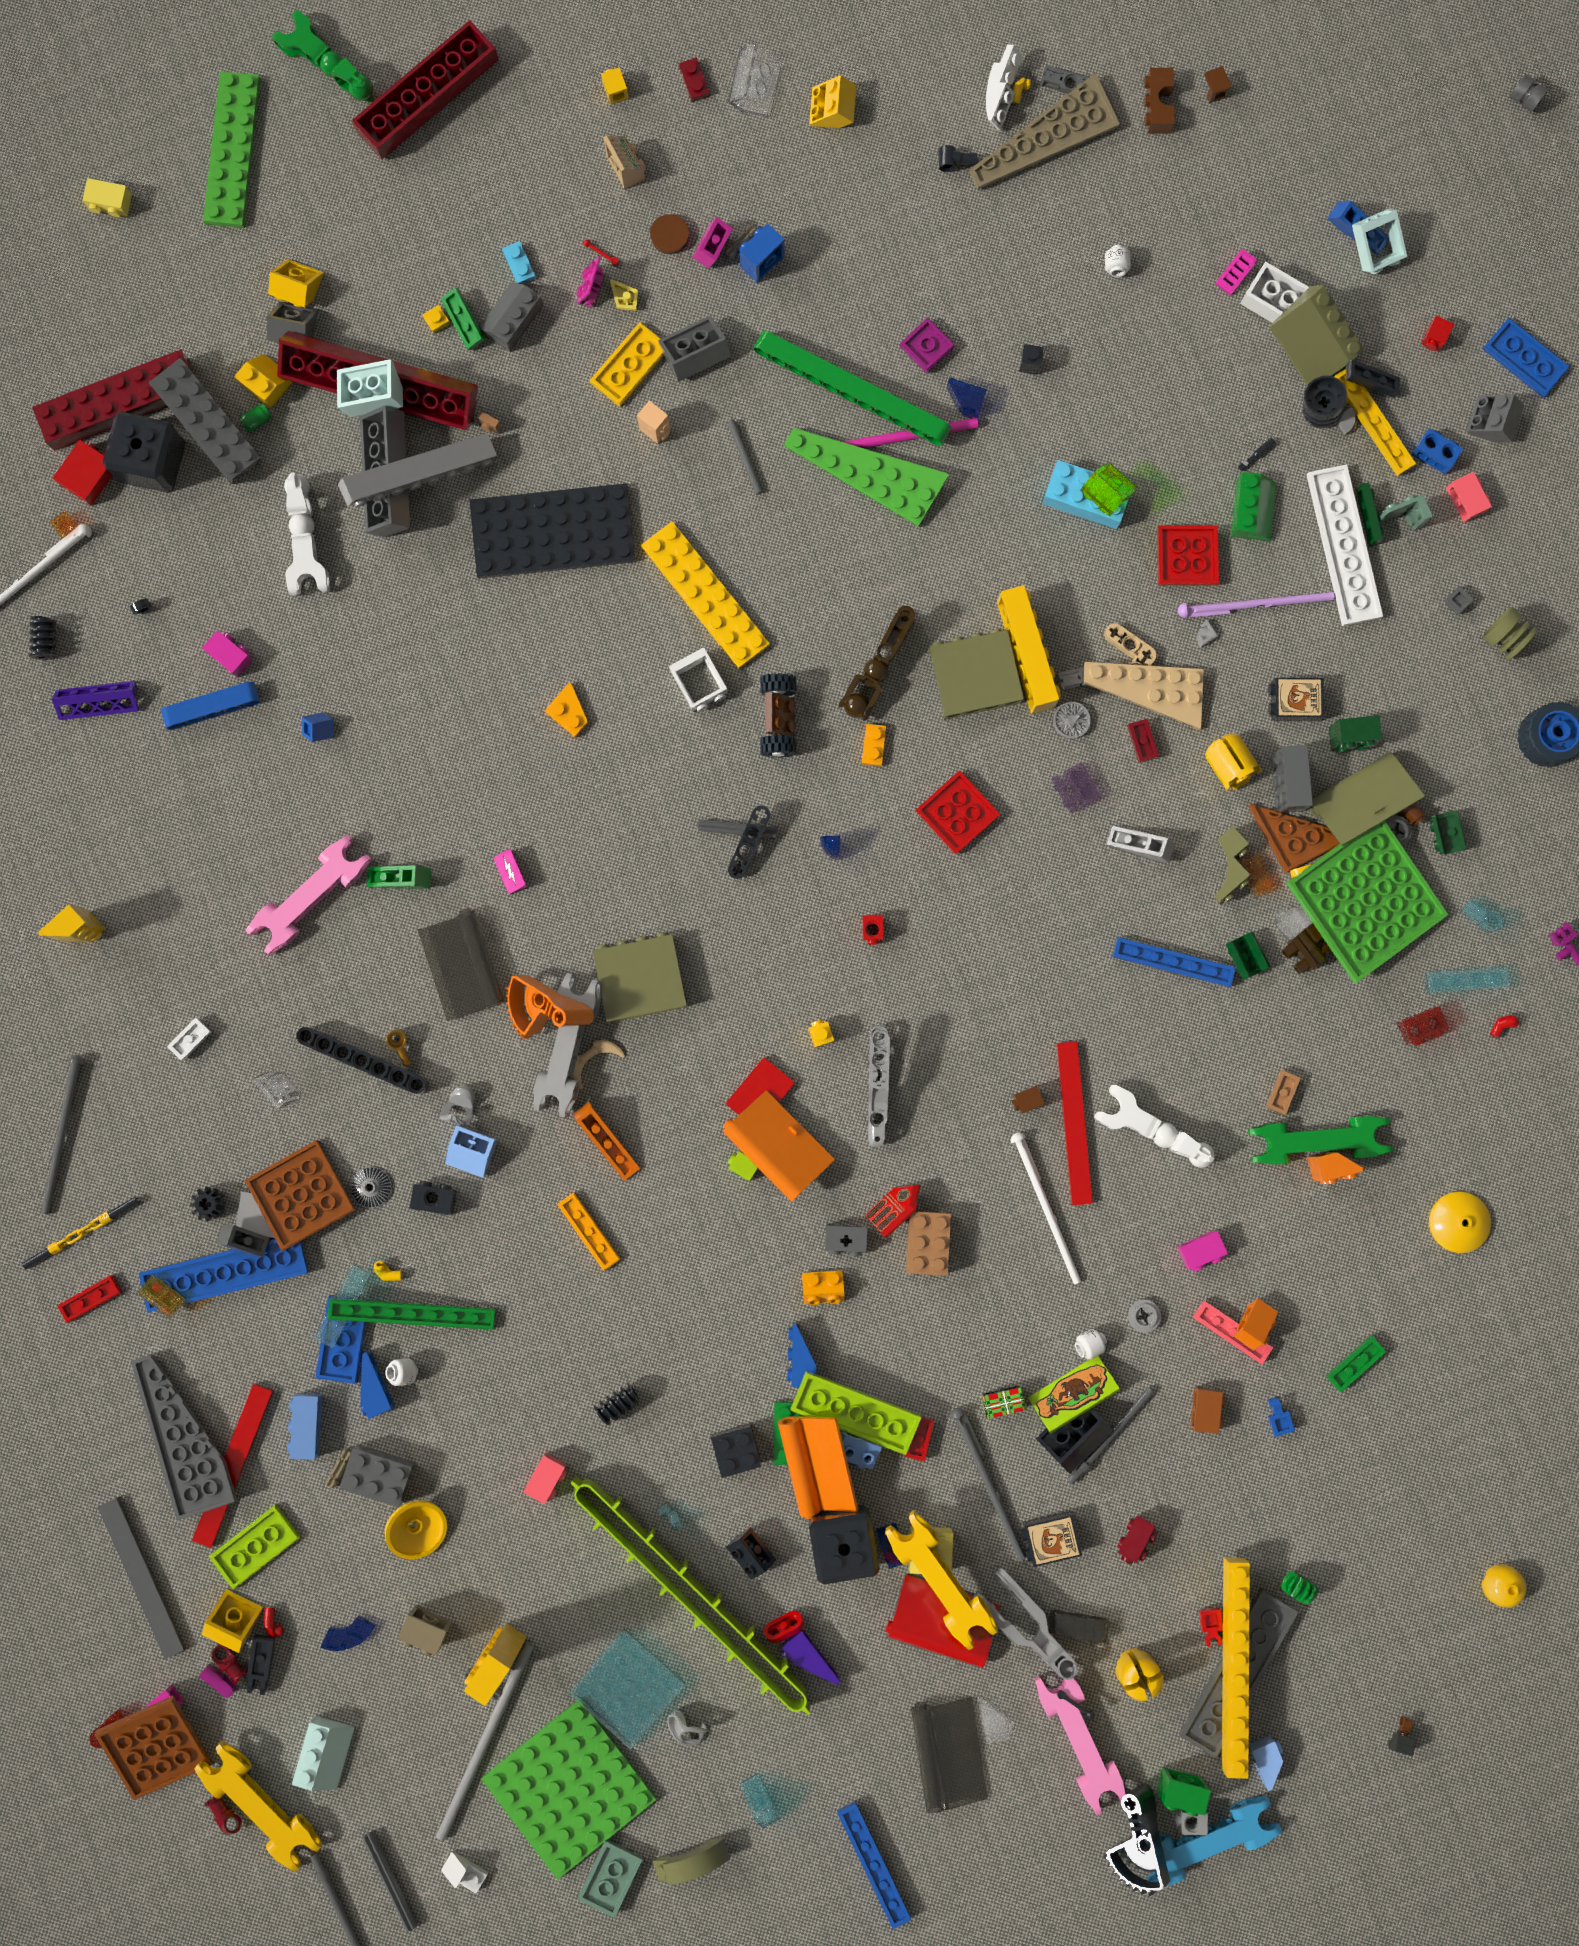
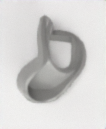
(463, 1097)
(678, 1726)

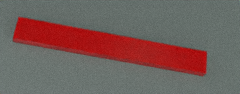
(1074, 1123)
(235, 1458)

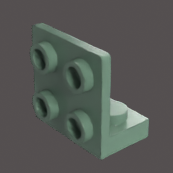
(1416, 511)

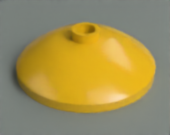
(1447, 1219)
(417, 1539)

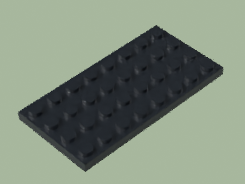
(552, 531)

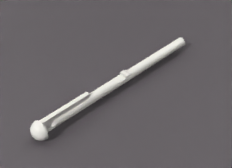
(52, 554)
(1035, 1178)

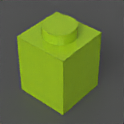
(742, 1165)

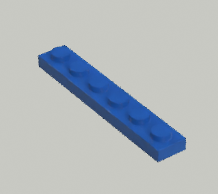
(1173, 962)
(874, 1865)

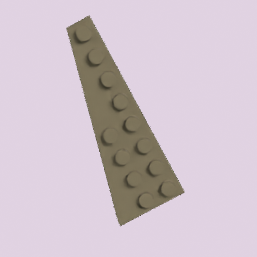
(1068, 123)

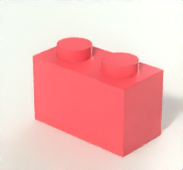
(1469, 497)
(545, 1478)

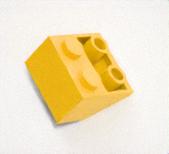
(833, 103)

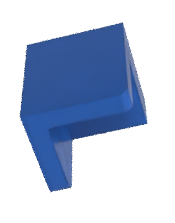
(317, 727)

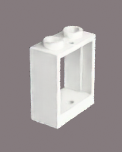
(690, 662)

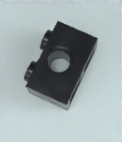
(421, 1201)

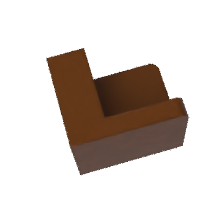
(1218, 84)

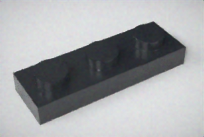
(1372, 378)

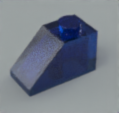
(966, 397)

